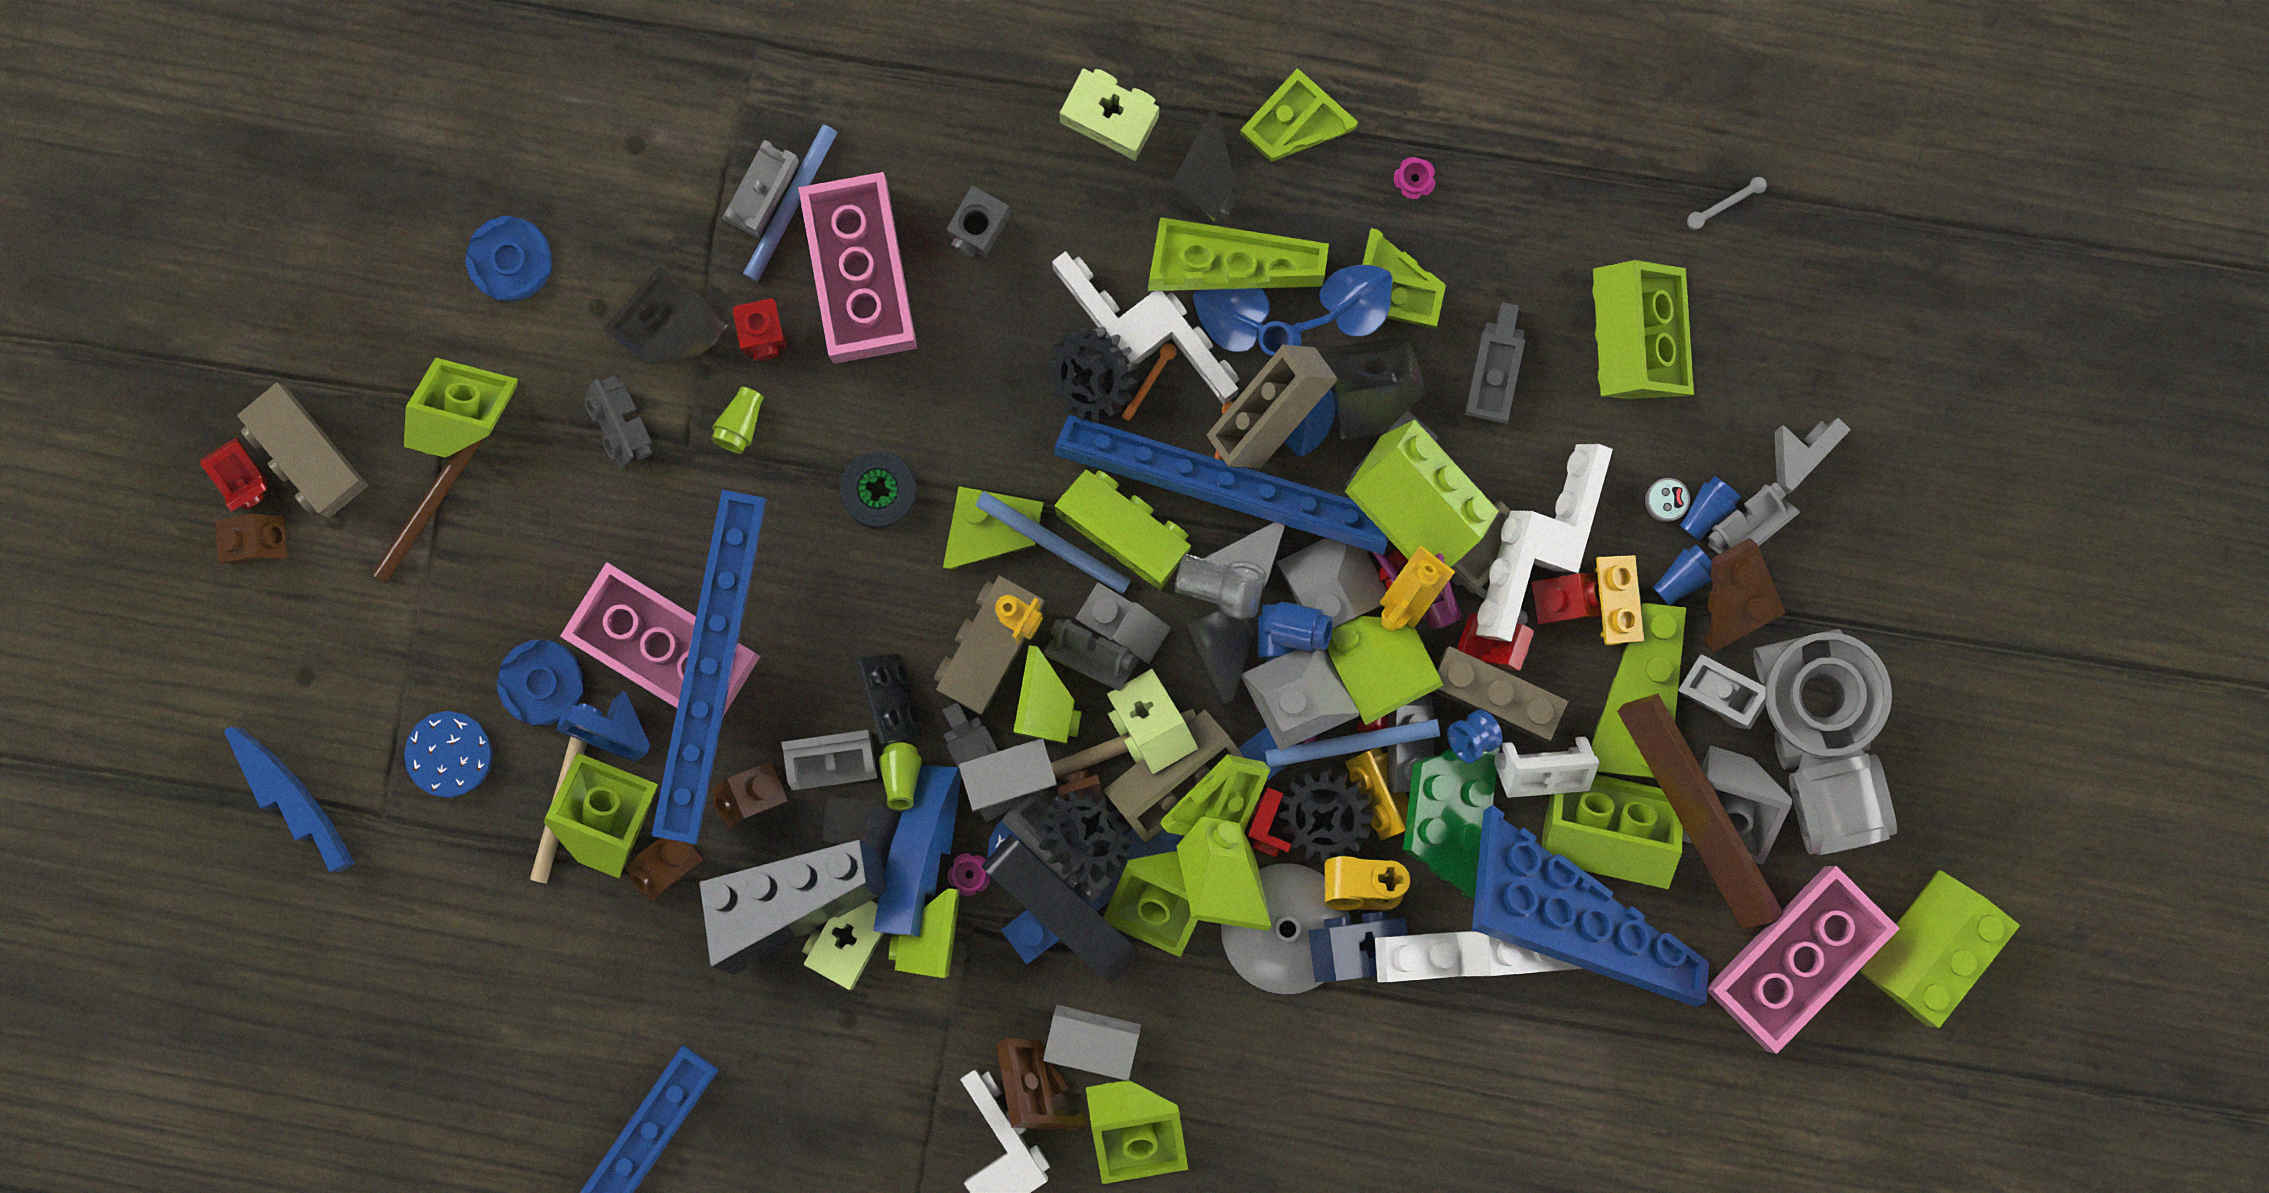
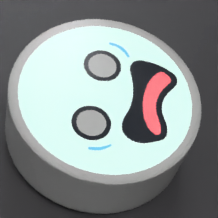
(1667, 500)

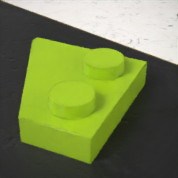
(1296, 119)
(1414, 292)
(981, 536)
(1223, 794)

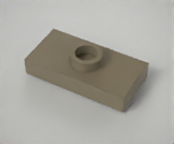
(1475, 565)

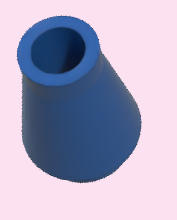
(1710, 507)
(1685, 575)

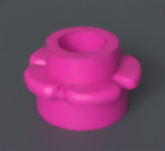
(1418, 167)
(957, 876)

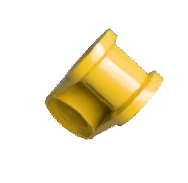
(1357, 884)

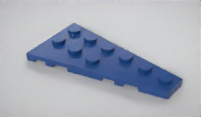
(1568, 915)

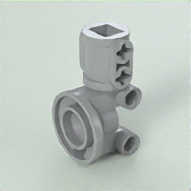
(1838, 787)

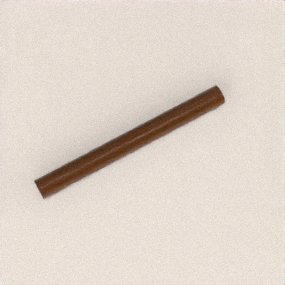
(424, 512)

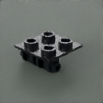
(889, 698)

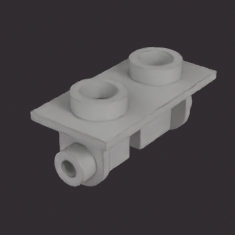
(1764, 517)

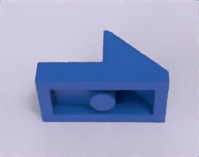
(617, 733)

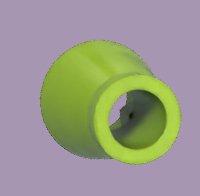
(738, 421)
(900, 773)

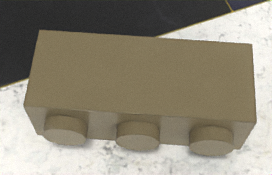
(1271, 406)
(301, 451)
(984, 651)
(1500, 694)
(1148, 797)

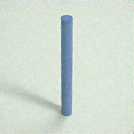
(789, 203)
(1052, 542)
(1353, 743)

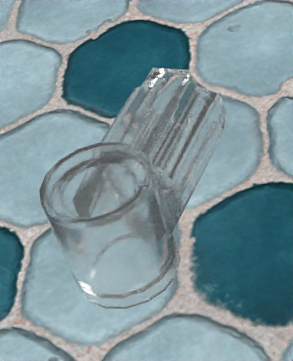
(1232, 586)

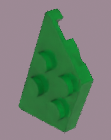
(1448, 815)

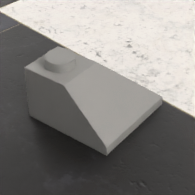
(1333, 579)
(1299, 696)
(1749, 798)

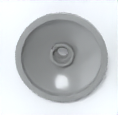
(1266, 956)

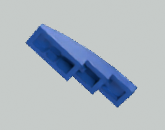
(277, 786)
(916, 851)

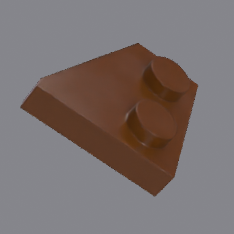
(1740, 595)
(1034, 1088)

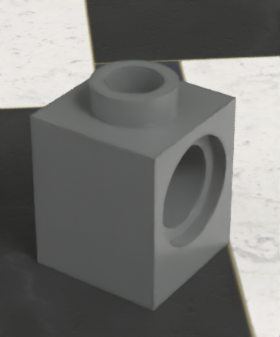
(981, 205)

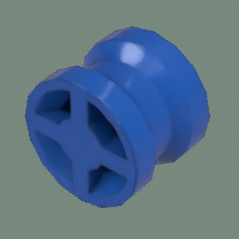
(1474, 736)

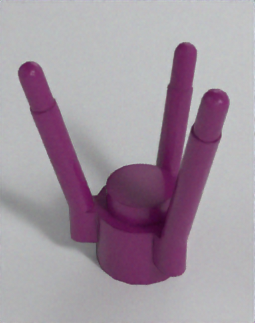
(1443, 609)

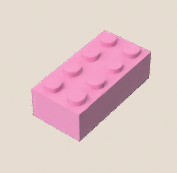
(857, 268)
(642, 635)
(1802, 959)

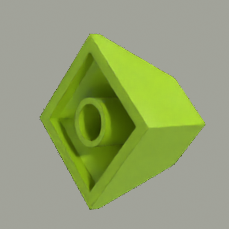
(455, 407)
(1381, 666)
(1045, 703)
(600, 813)
(1222, 875)
(1153, 903)
(933, 949)
(1134, 1132)

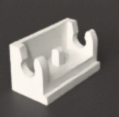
(1546, 771)

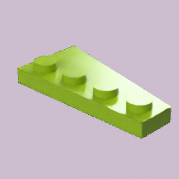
(1228, 258)
(1644, 671)

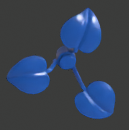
(1354, 296)

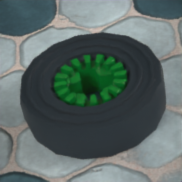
(869, 469)

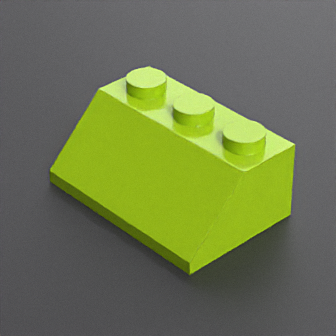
(1642, 330)
(1420, 496)
(1123, 527)
(1616, 831)
(1939, 949)

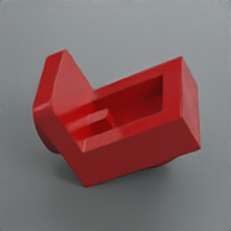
(759, 329)
(235, 475)
(1567, 598)
(1494, 652)
(1262, 819)

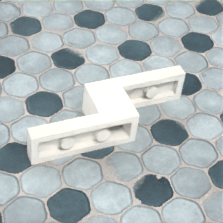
(1148, 326)
(1543, 541)
(1456, 955)
(1018, 1169)

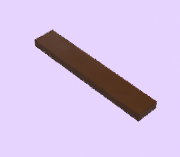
(1700, 811)

